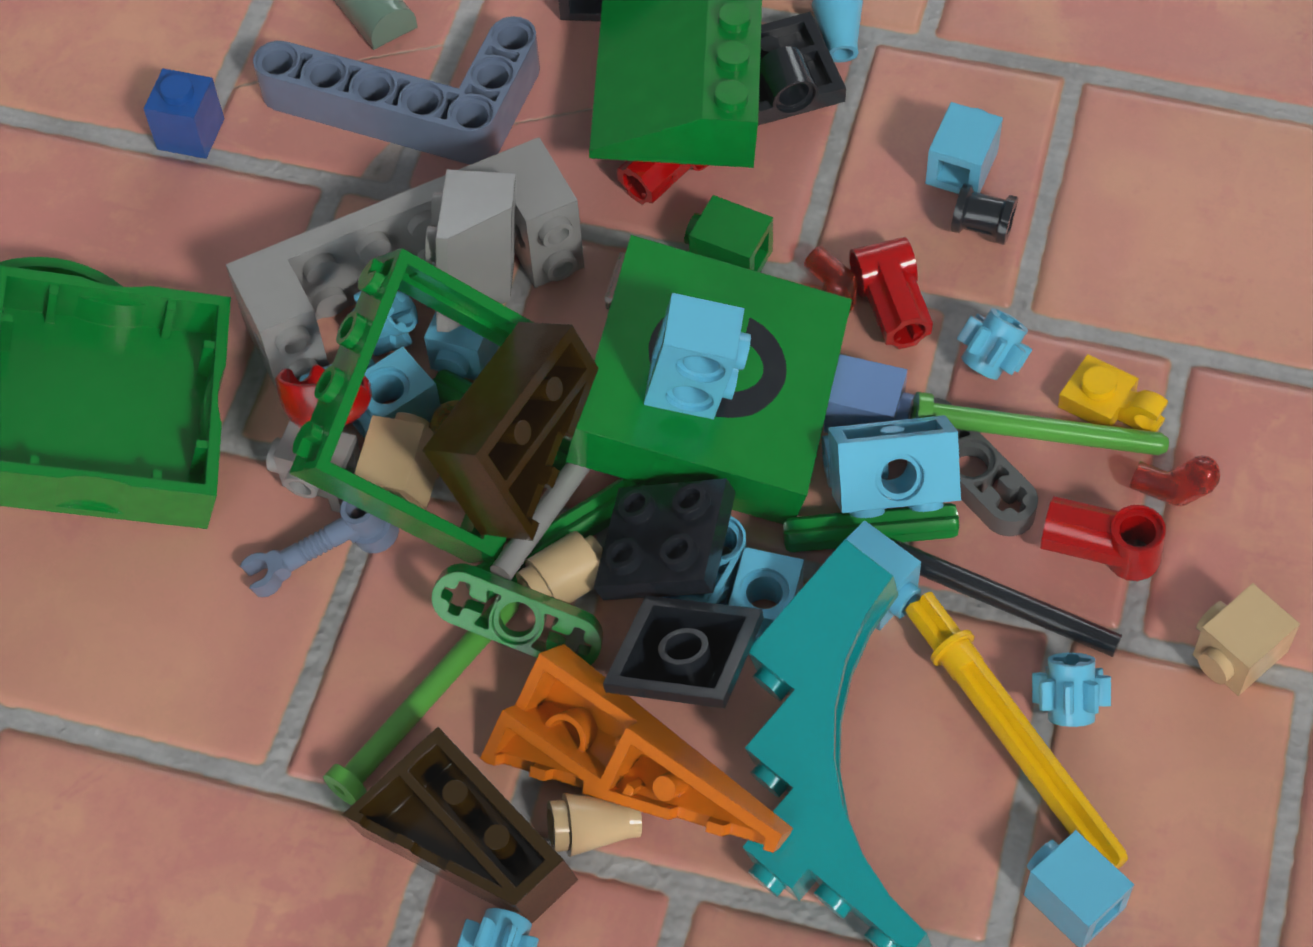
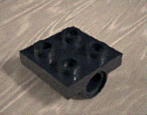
(796, 70)
(665, 540)

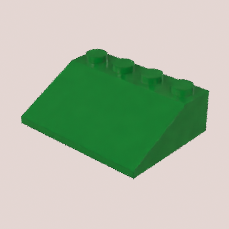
(678, 82)

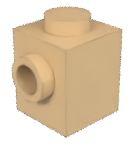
(395, 457)
(1243, 639)

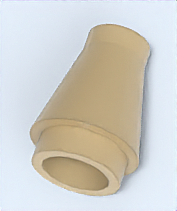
(588, 823)

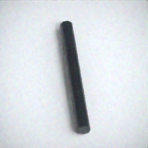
(1015, 602)

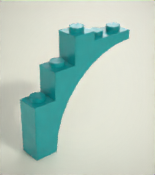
(812, 659)

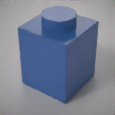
(184, 113)

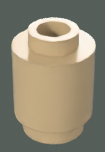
(563, 568)

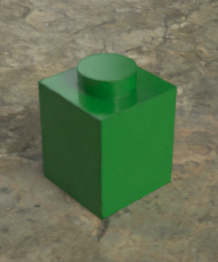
(731, 234)

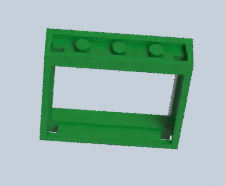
(342, 380)

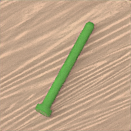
(1042, 427)
(349, 780)

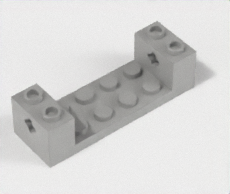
(318, 271)

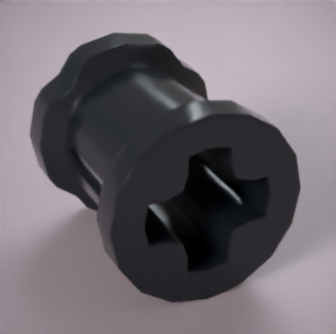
(984, 214)

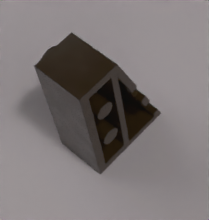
(509, 426)
(460, 827)

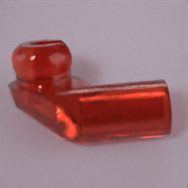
(833, 274)
(1180, 484)

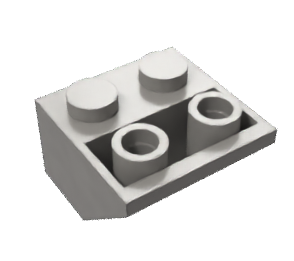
(474, 233)

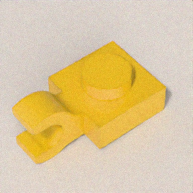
(1107, 394)

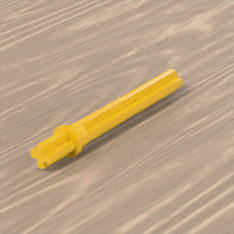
(967, 667)

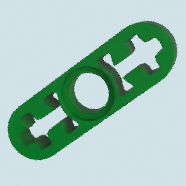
(526, 641)

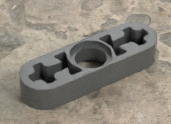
(1011, 487)

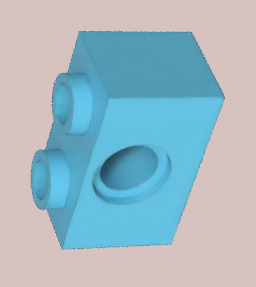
(863, 451)

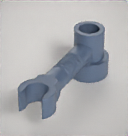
(355, 524)

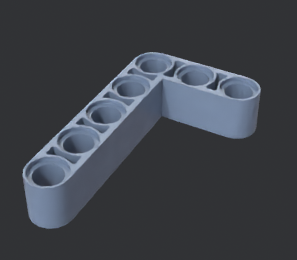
(403, 108)

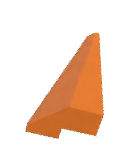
(620, 753)

